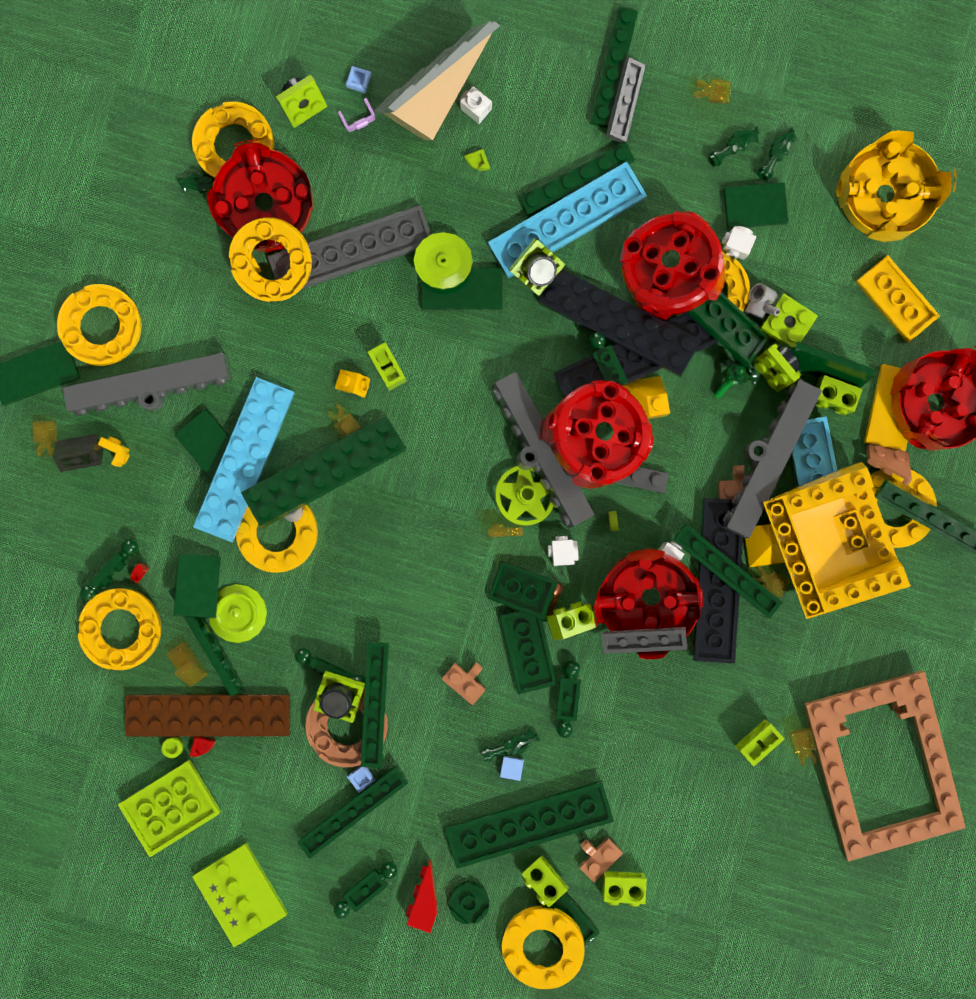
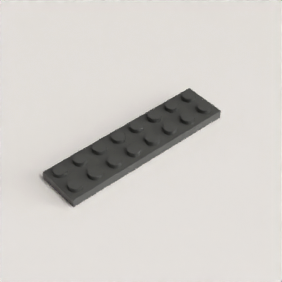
(359, 246)

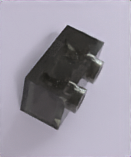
(78, 453)

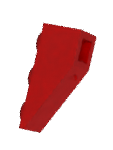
(425, 906)

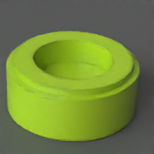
(613, 521)
(172, 747)

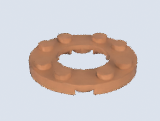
(327, 747)

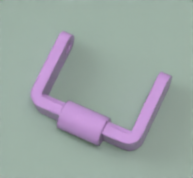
(360, 123)

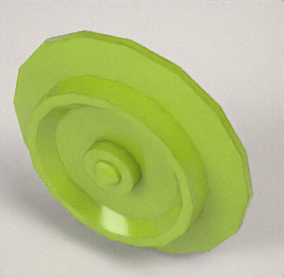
(443, 260)
(239, 613)

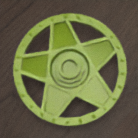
(524, 496)

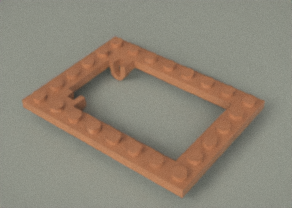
(826, 724)

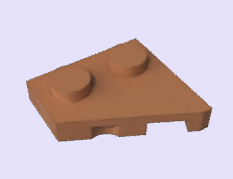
(890, 461)

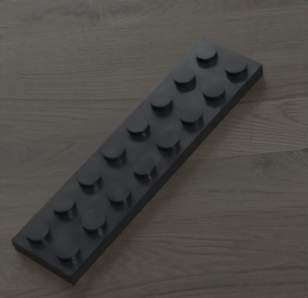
(620, 322)
(633, 365)
(717, 627)

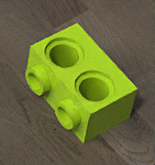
(387, 366)
(837, 390)
(572, 624)
(759, 742)
(549, 877)
(625, 882)

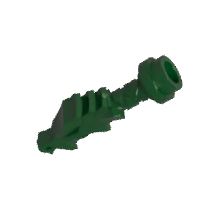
(737, 142)
(778, 149)
(197, 182)
(515, 745)

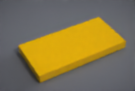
(897, 299)
(882, 425)

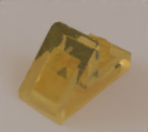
(187, 664)

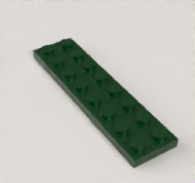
(323, 471)
(529, 824)

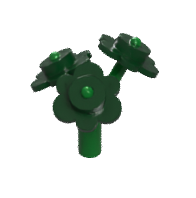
(738, 375)

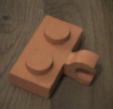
(729, 488)
(464, 682)
(599, 858)

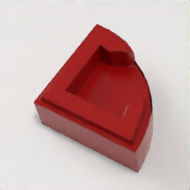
(139, 572)
(201, 746)

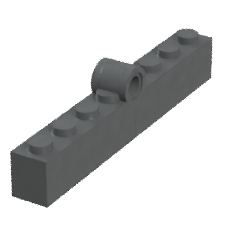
(147, 383)
(526, 425)
(772, 458)

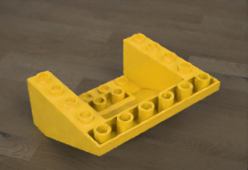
(835, 541)

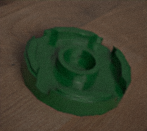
(469, 902)

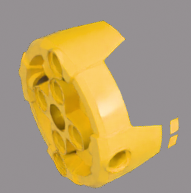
(911, 174)

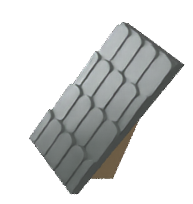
(432, 90)

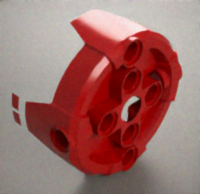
(255, 171)
(680, 288)
(951, 376)
(574, 441)
(621, 602)

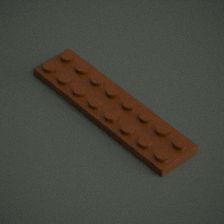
(207, 715)

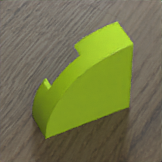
(477, 160)

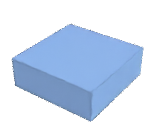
(358, 79)
(511, 768)
(361, 778)

